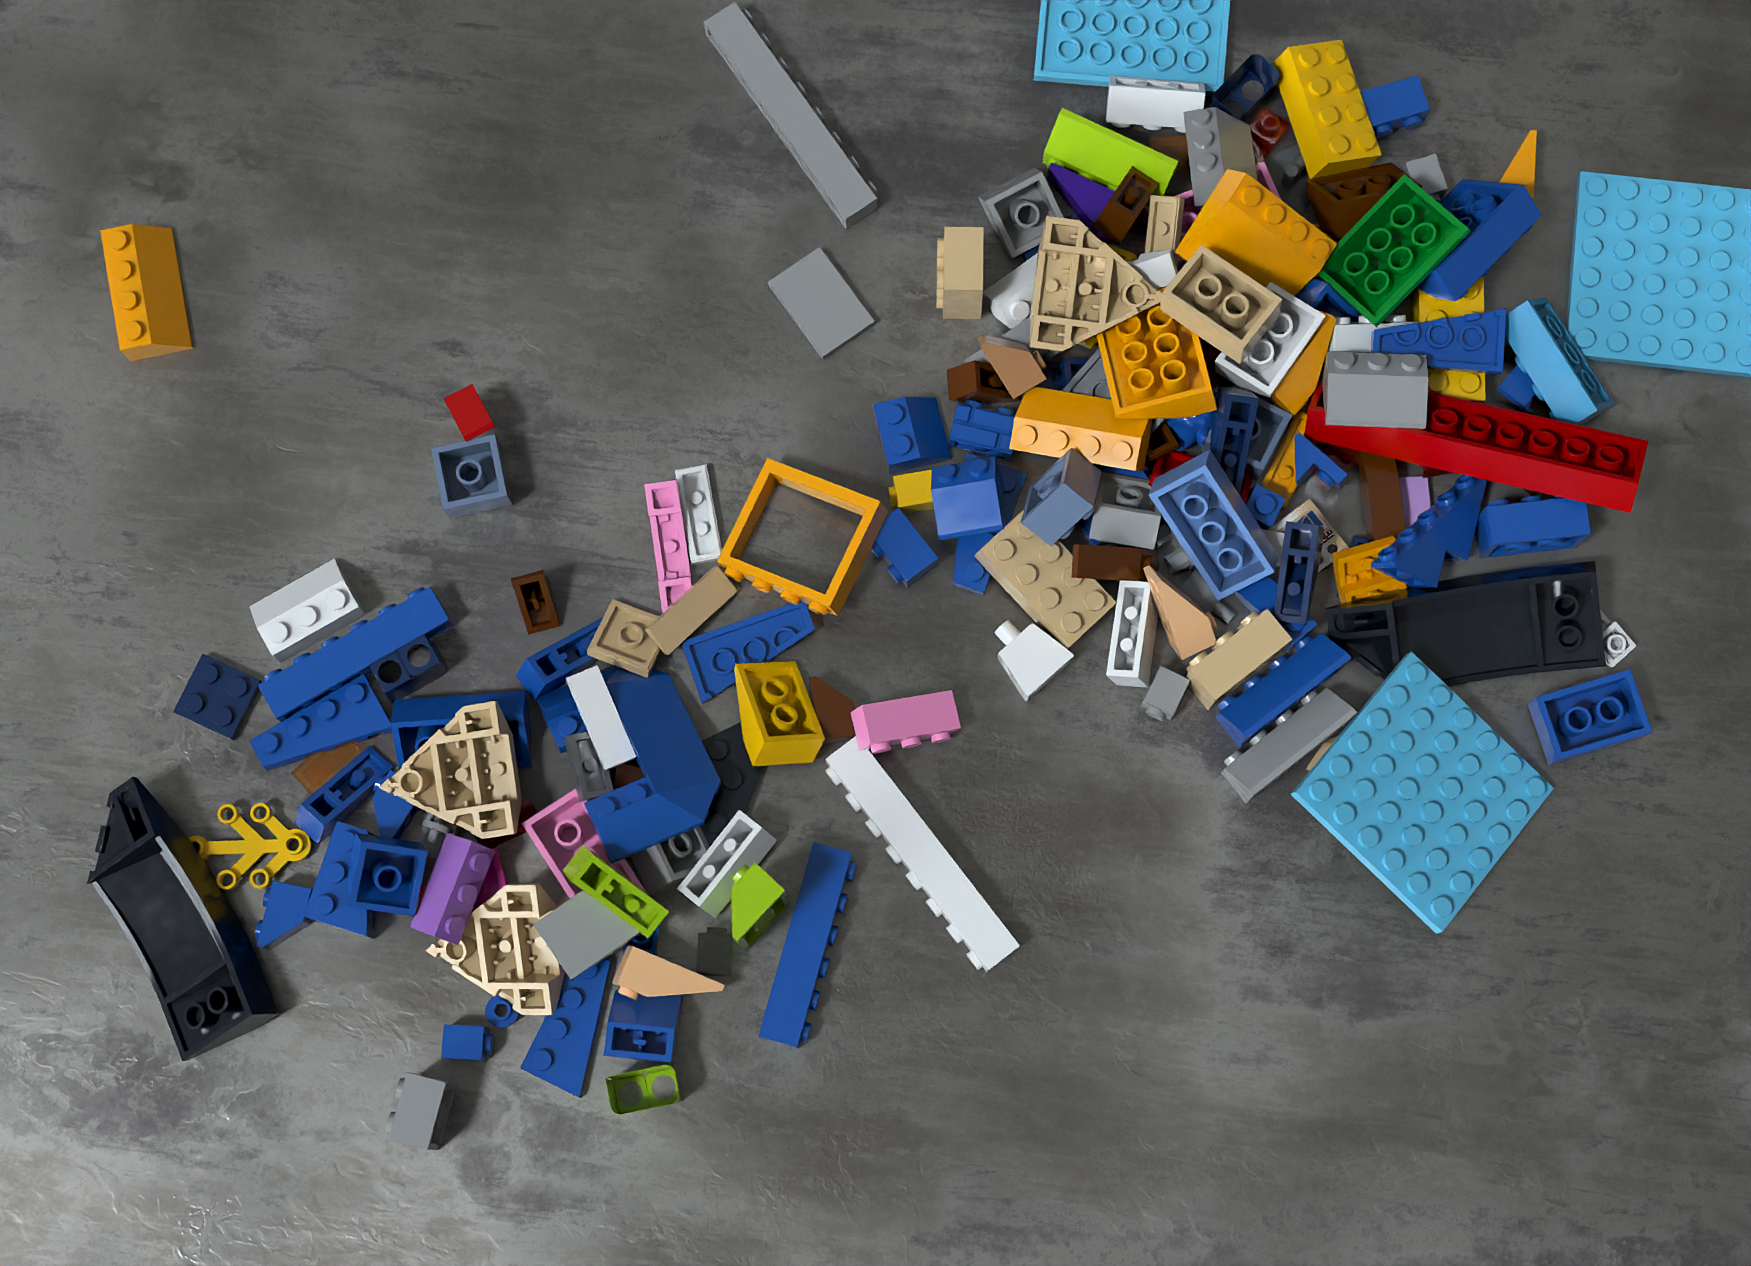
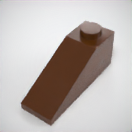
(1112, 562)

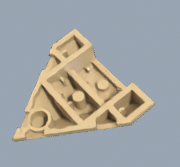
(1081, 287)
(466, 773)
(506, 952)

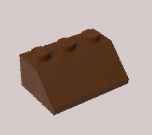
(1347, 196)

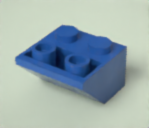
(643, 1028)

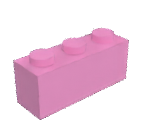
(905, 721)

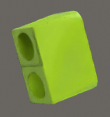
(648, 1097)

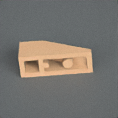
(1184, 622)
(653, 976)

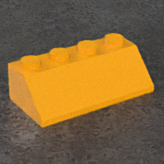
(146, 290)
(1056, 421)

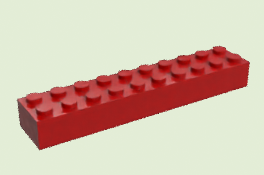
(1502, 448)

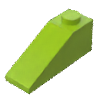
(615, 891)

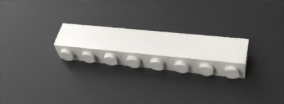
(922, 854)

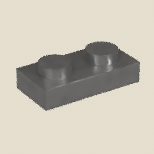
(586, 767)

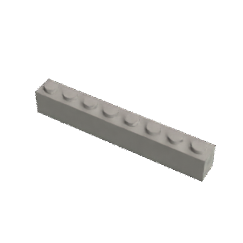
(791, 115)

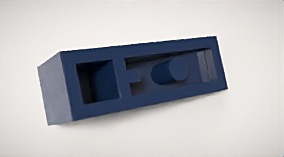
(1233, 431)
(1298, 571)

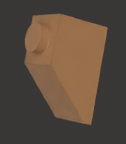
(1014, 363)

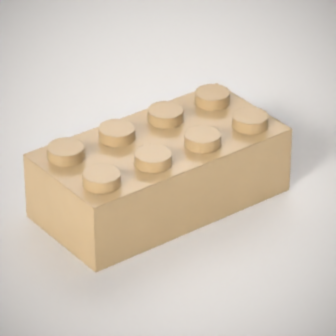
(1042, 582)

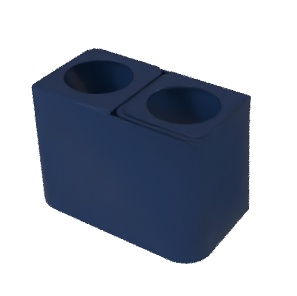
(1261, 71)
(405, 685)

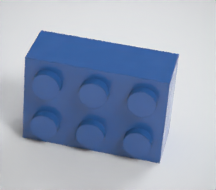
(1531, 526)
(1589, 717)

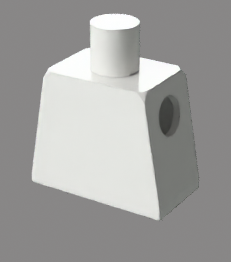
(1031, 657)

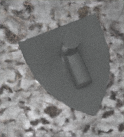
(1290, 178)

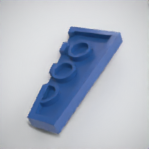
(1450, 344)
(747, 641)
(336, 719)

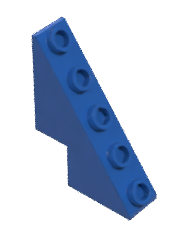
(1437, 536)

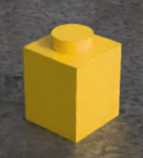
(912, 492)

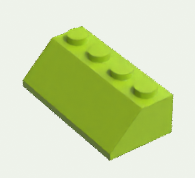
(1104, 154)
(755, 904)

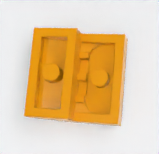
(1354, 573)

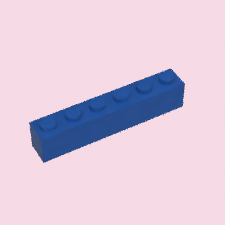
(349, 657)
(806, 946)

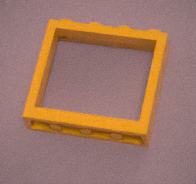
(854, 557)

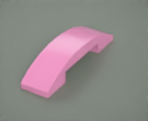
(668, 541)

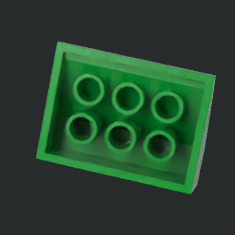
(1391, 250)

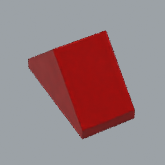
(469, 412)

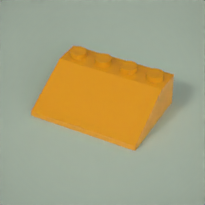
(1258, 234)
(1155, 368)

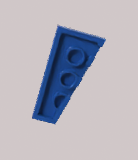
(968, 570)
(566, 1038)

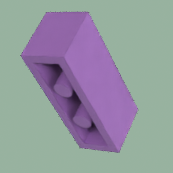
(452, 888)

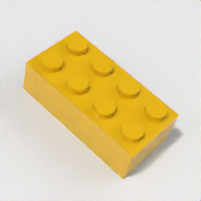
(1326, 108)
(1427, 308)

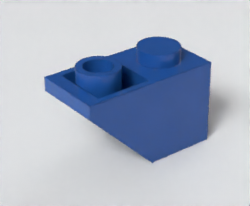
(283, 914)

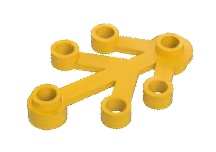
(254, 846)

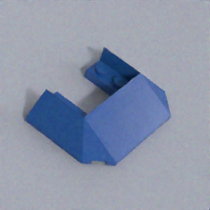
(674, 762)

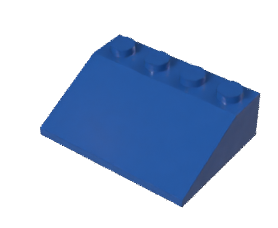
(1496, 219)

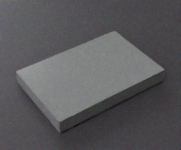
(821, 303)
(583, 933)

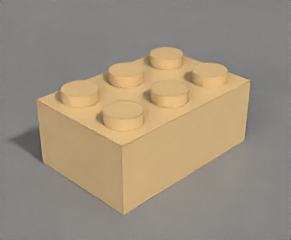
(960, 272)
(1220, 304)
(1236, 658)

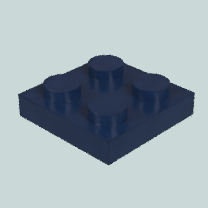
(218, 697)

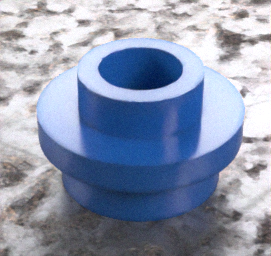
(494, 1019)

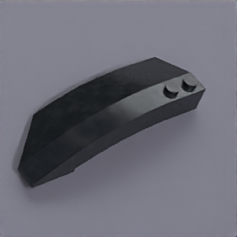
(1479, 624)
(178, 924)

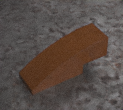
(1380, 495)

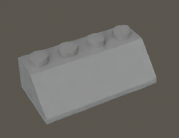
(1287, 744)

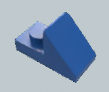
(1310, 458)

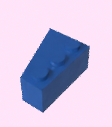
(330, 890)

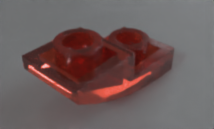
(1266, 133)

